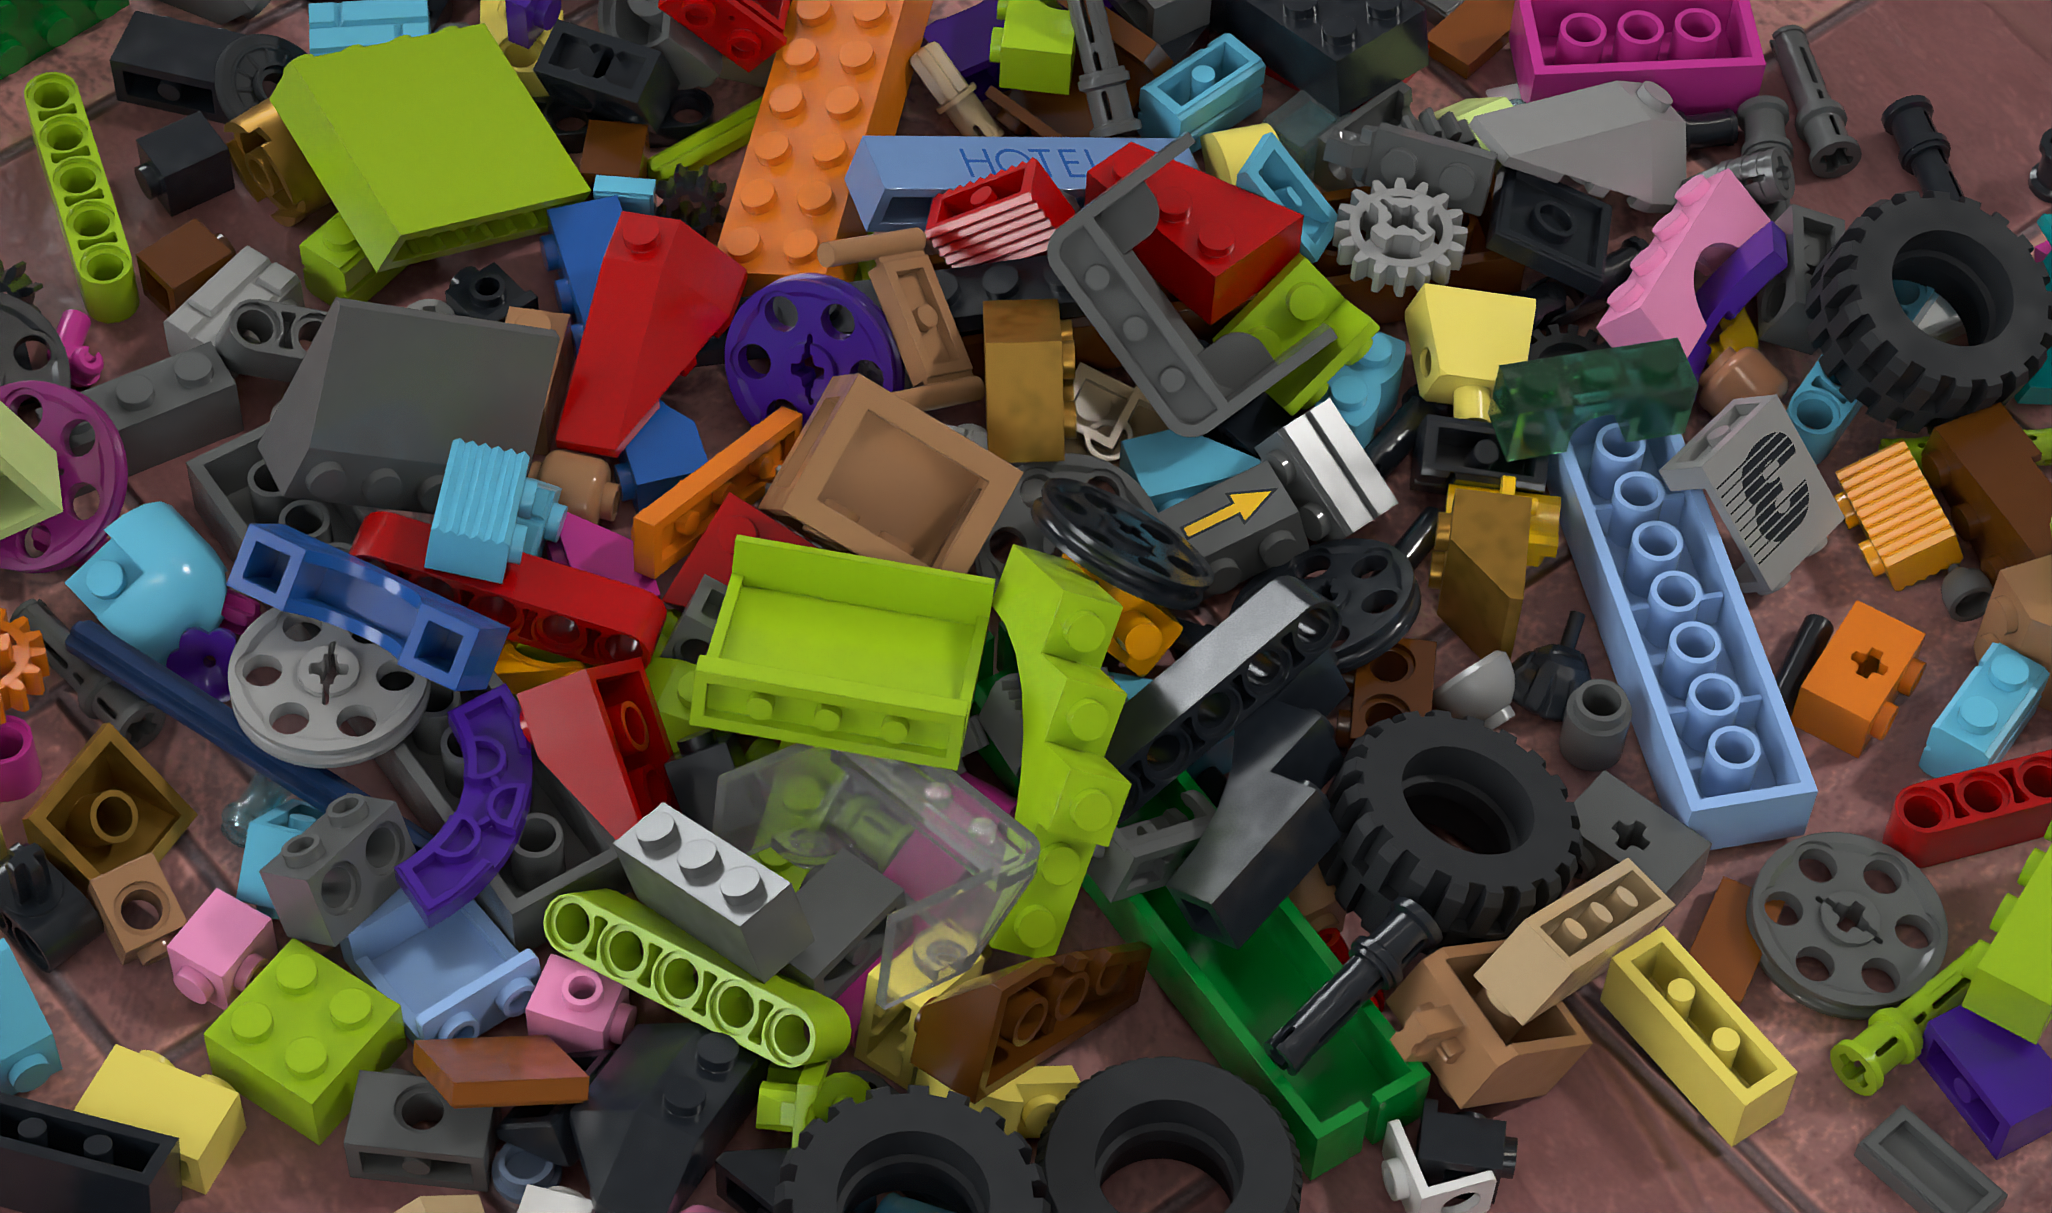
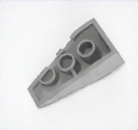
(1600, 136)

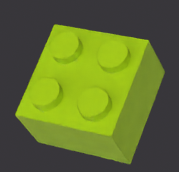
(302, 1038)

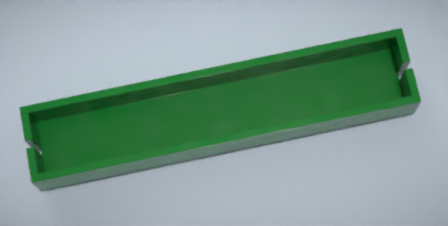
(1250, 993)

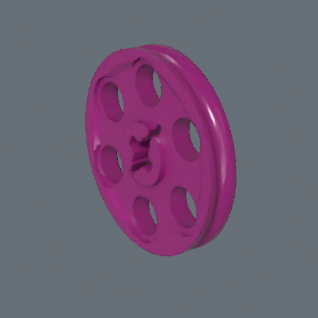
(101, 467)

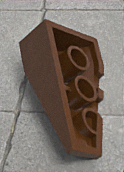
(1023, 1015)

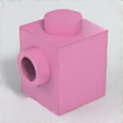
(221, 950)
(579, 1007)

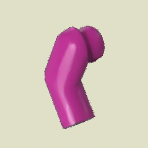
(73, 331)

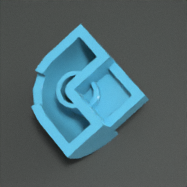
(153, 580)

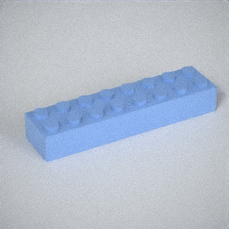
(1680, 640)

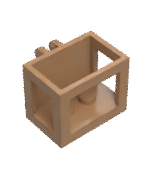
(888, 481)

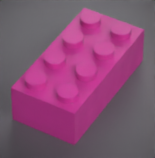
(1693, 49)

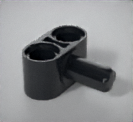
(43, 908)

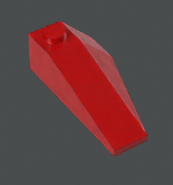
(649, 317)

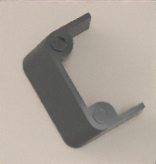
(1182, 381)

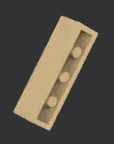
(1572, 941)

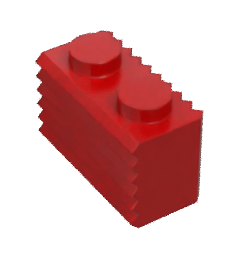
(998, 217)

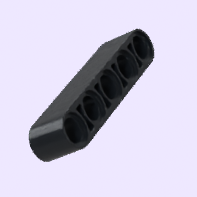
(1219, 685)

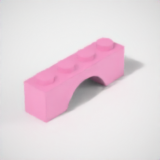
(1698, 234)

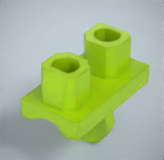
(803, 1093)

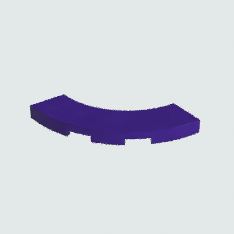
(1737, 283)
(489, 814)

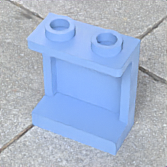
(446, 977)

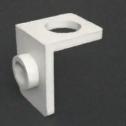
(1406, 1182)

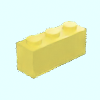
(1698, 1036)

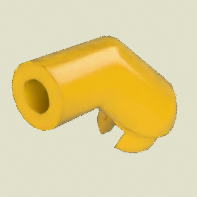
(1736, 333)

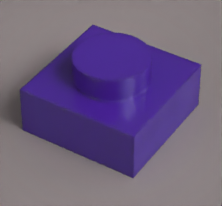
(529, 19)

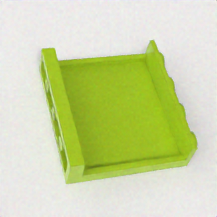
(845, 653)

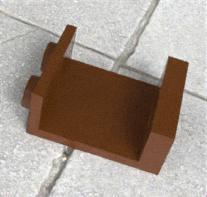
(1070, 114)

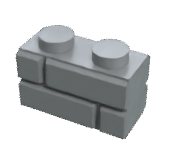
(242, 278)

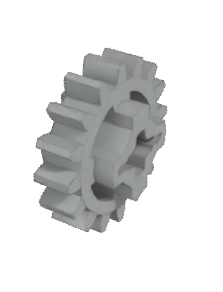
(1399, 236)

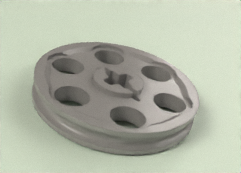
(301, 693)

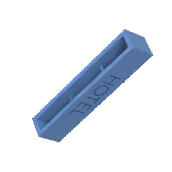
(900, 175)

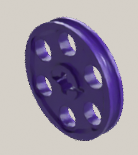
(811, 335)

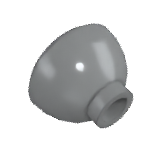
(1480, 691)

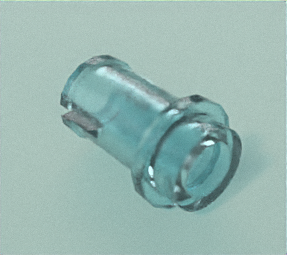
(255, 801)

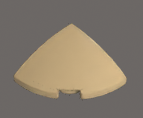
(1108, 414)

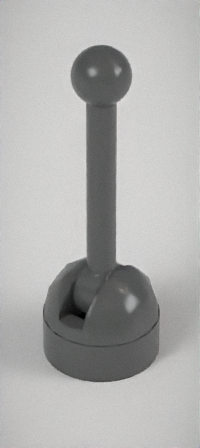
(1965, 593)

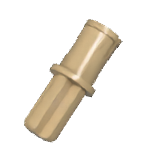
(953, 92)

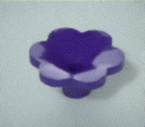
(193, 665)

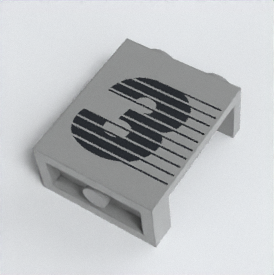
(1761, 488)

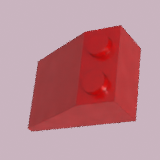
(603, 741)

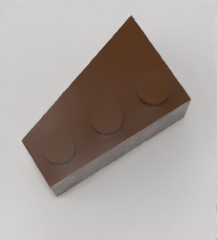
(1992, 487)

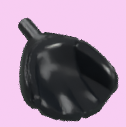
(1551, 673)

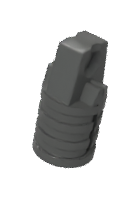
(1756, 165)

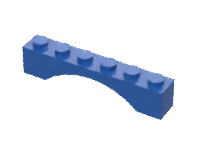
(669, 442)

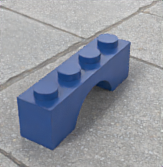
(335, 587)

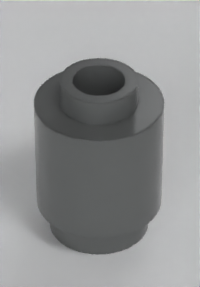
(1595, 725)

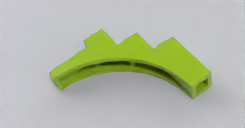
(1069, 710)

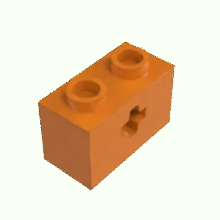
(1858, 680)

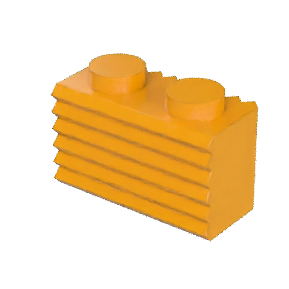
(1898, 515)

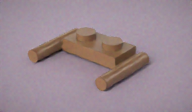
(915, 315)

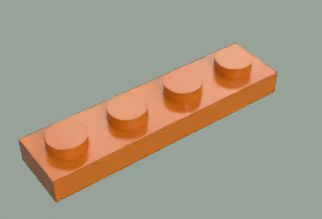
(679, 518)

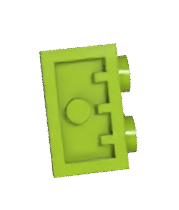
(1291, 309)

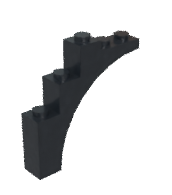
(1272, 810)

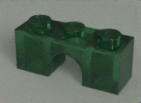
(1546, 399)

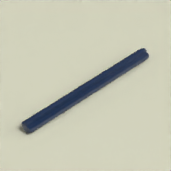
(207, 717)

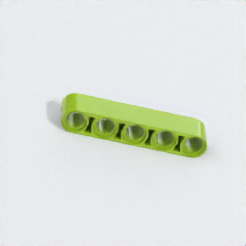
(82, 197)
(668, 978)

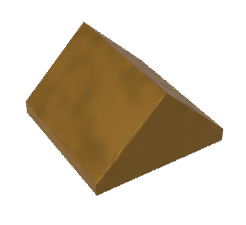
(106, 811)

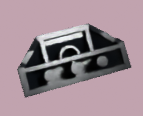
(663, 1115)

